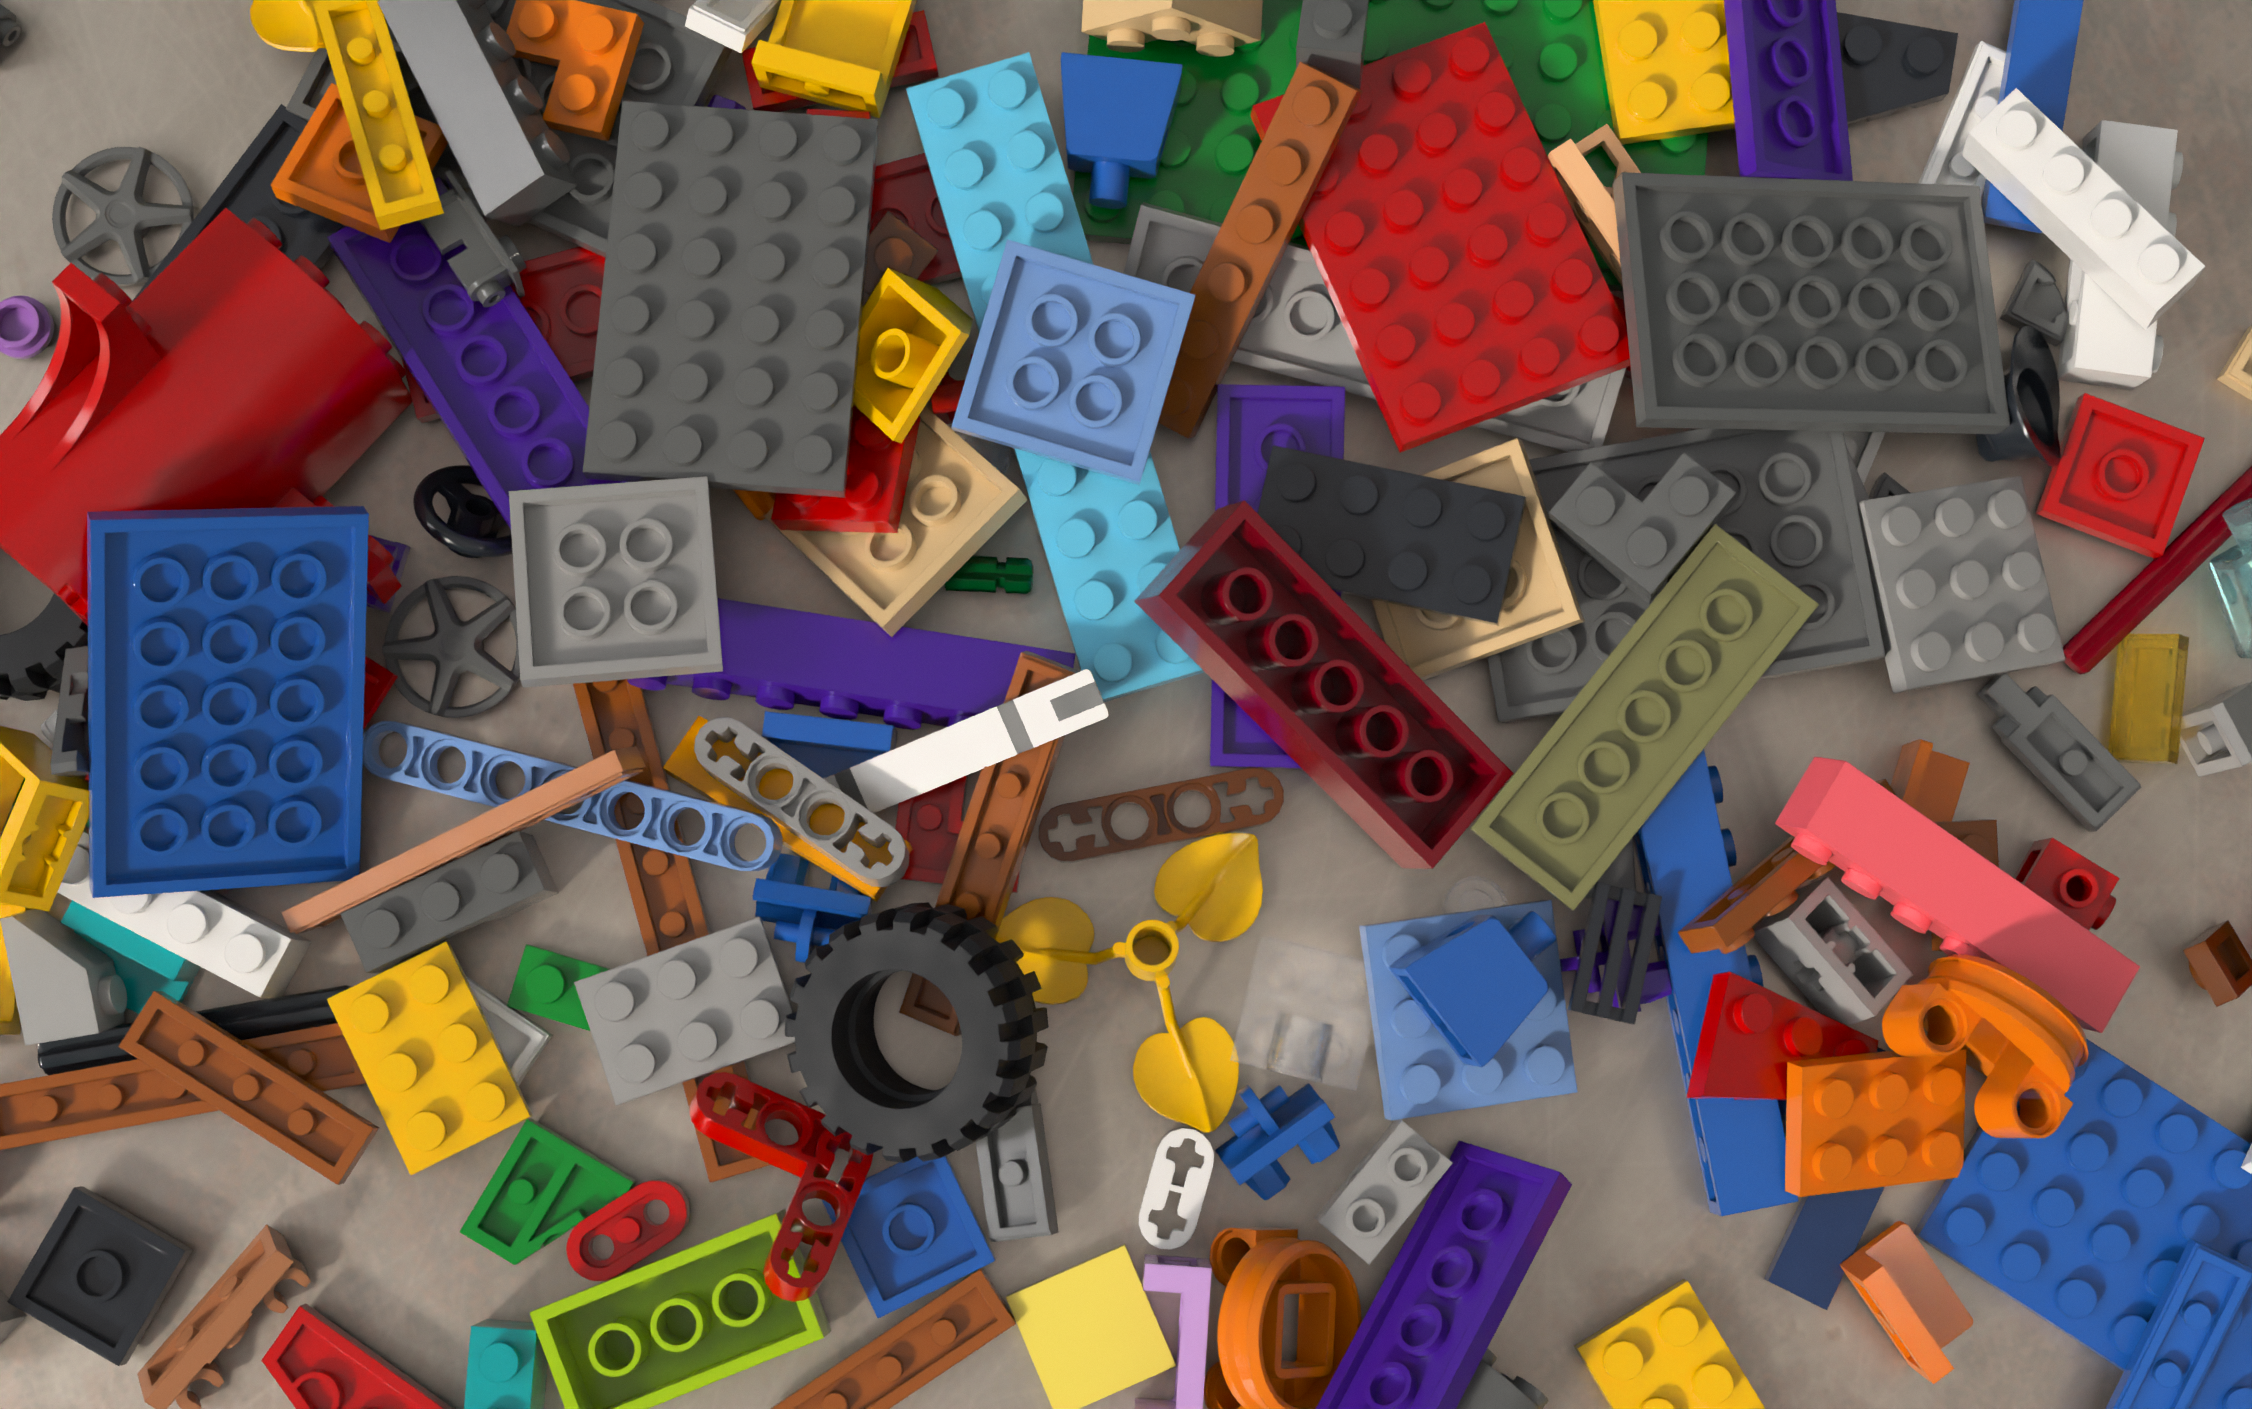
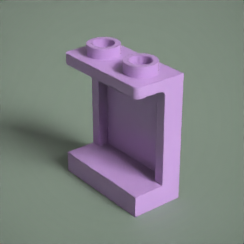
(1193, 1280)

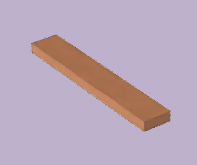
(468, 837)

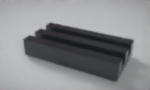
(1640, 957)

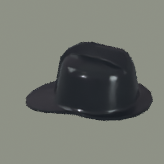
(2031, 404)

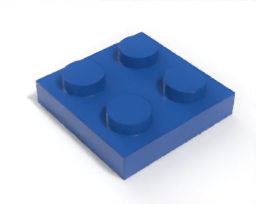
(912, 1233)

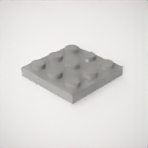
(615, 581)
(1958, 584)

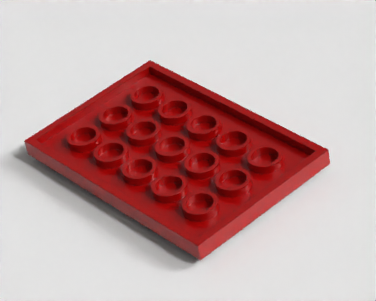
(1455, 245)

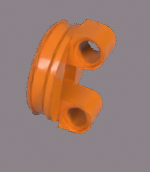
(2009, 1034)
(1259, 1271)

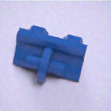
(805, 912)
(1270, 1130)

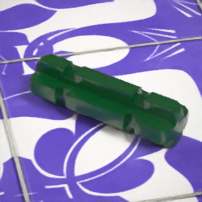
(988, 574)

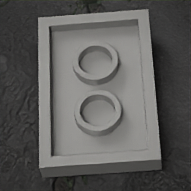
(687, 1010)

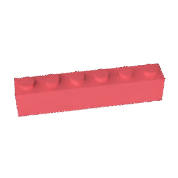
(1950, 889)

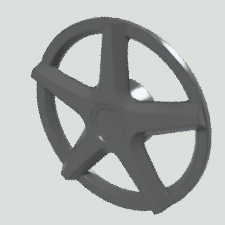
(119, 213)
(452, 647)

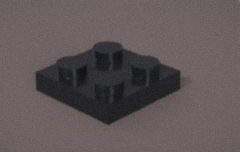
(100, 1275)

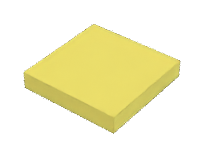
(1091, 1330)

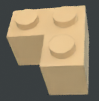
(1209, 24)

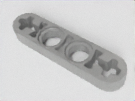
(797, 806)

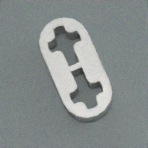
(1191, 1192)

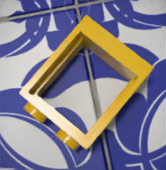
(42, 824)

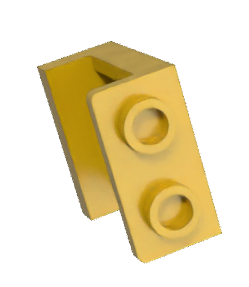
(835, 51)

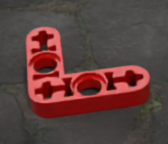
(807, 1158)

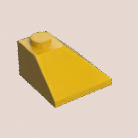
(905, 350)

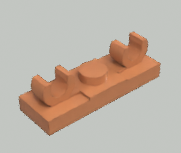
(220, 1321)

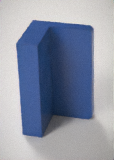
(827, 743)

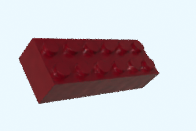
(1324, 686)

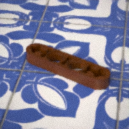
(1159, 807)

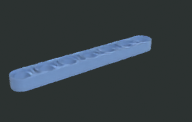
(596, 812)

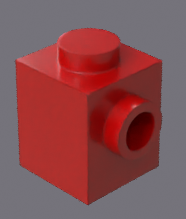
(2069, 882)

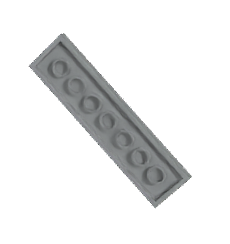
(1304, 338)

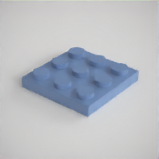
(1073, 362)
(1416, 1063)

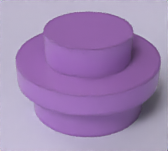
(24, 327)

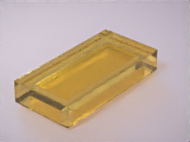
(2148, 698)

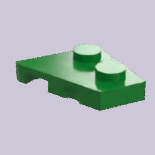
(541, 1193)

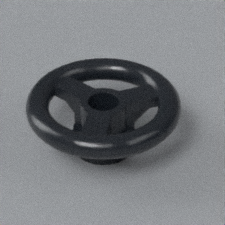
(472, 519)

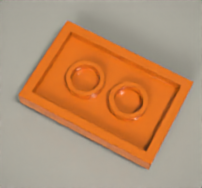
(1873, 1121)

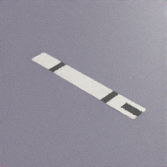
(974, 743)

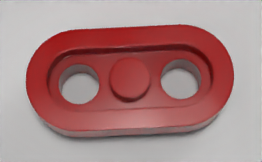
(629, 1228)

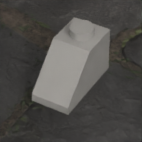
(2219, 732)
(60, 980)

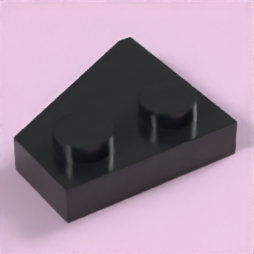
(1892, 65)

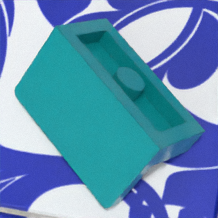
(136, 960)

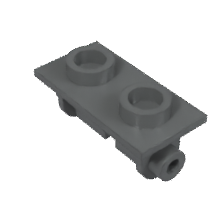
(487, 262)

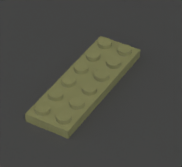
(1644, 717)

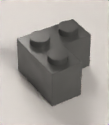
(1645, 539)

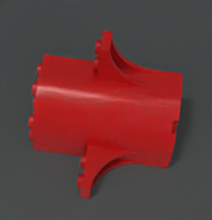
(202, 393)

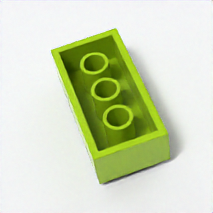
(676, 1323)

